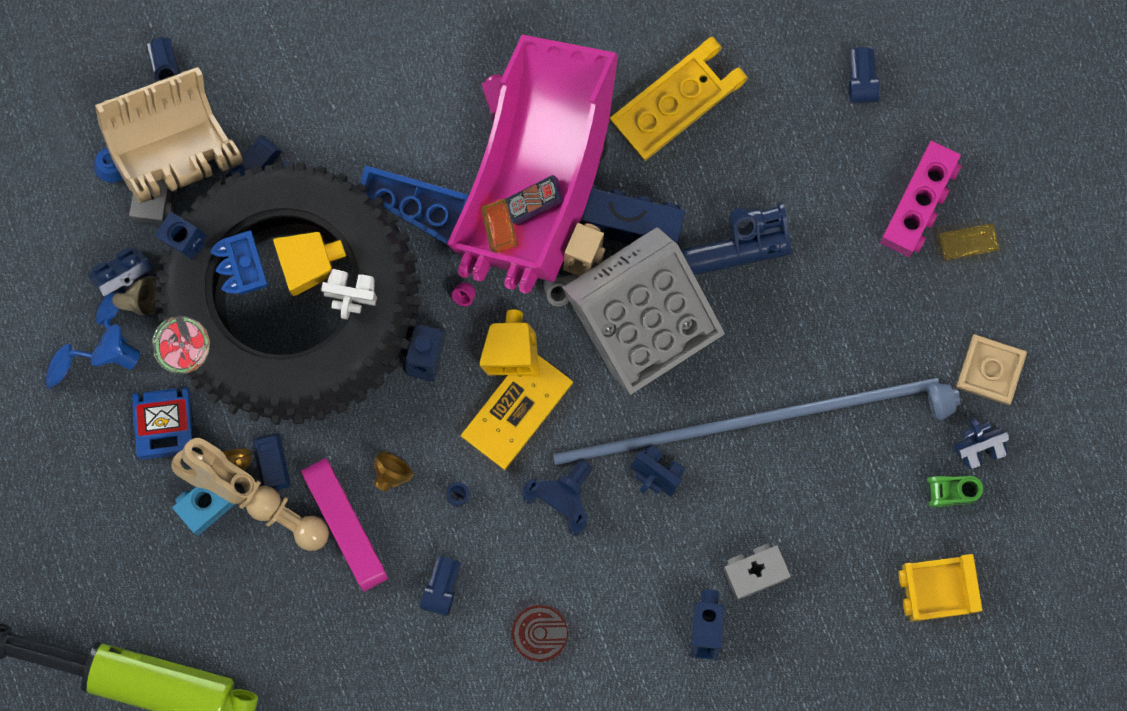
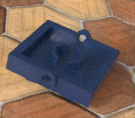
(111, 275)

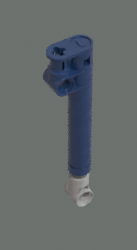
(760, 240)

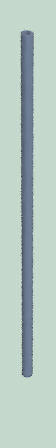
(744, 421)

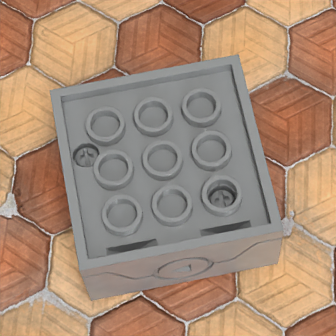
(644, 310)

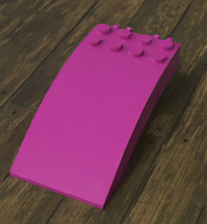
(545, 124)

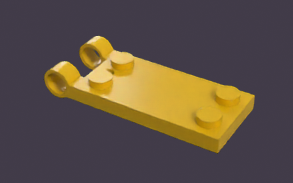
(675, 101)

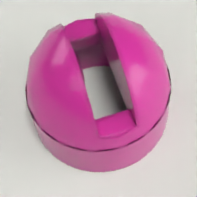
(467, 295)

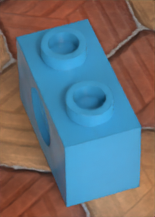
(199, 518)

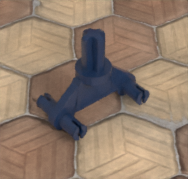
(563, 495)

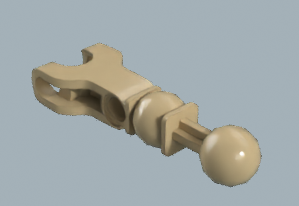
(262, 503)

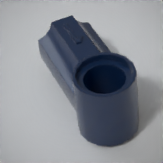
(162, 58)
(863, 80)
(439, 592)

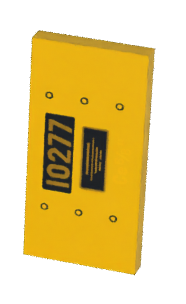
(516, 413)

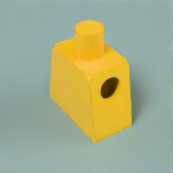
(306, 259)
(510, 347)

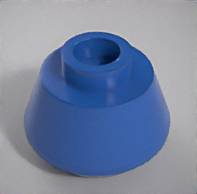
(105, 167)

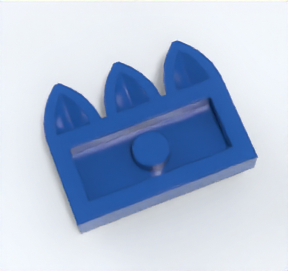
(242, 263)

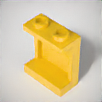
(940, 588)

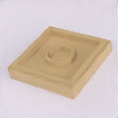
(991, 369)

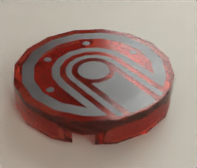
(539, 633)

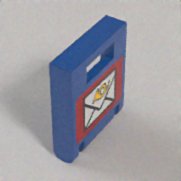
(160, 417)

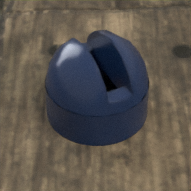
(461, 491)

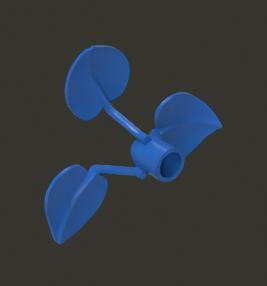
(110, 349)

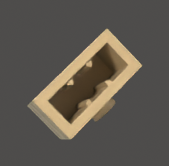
(584, 249)

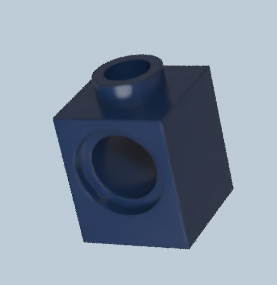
(173, 228)

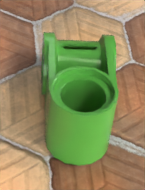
(951, 490)

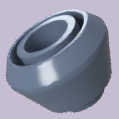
(942, 400)

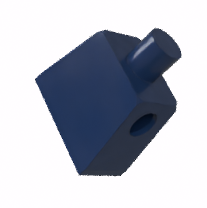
(425, 352)
(707, 636)

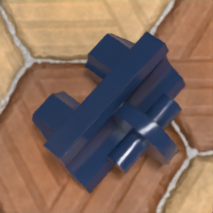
(970, 447)
(655, 475)

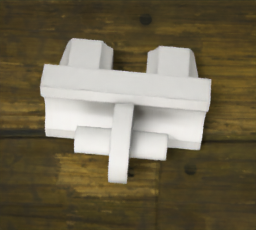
(337, 289)

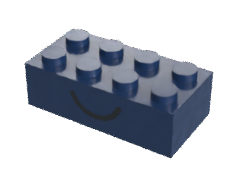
(630, 218)

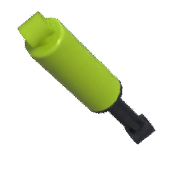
(133, 676)

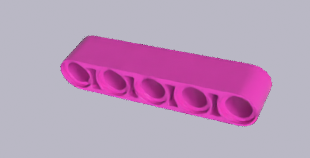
(344, 524)

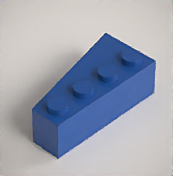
(416, 202)

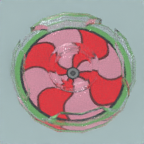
(181, 344)

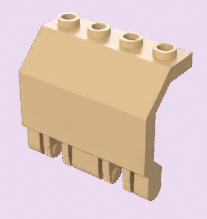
(165, 135)

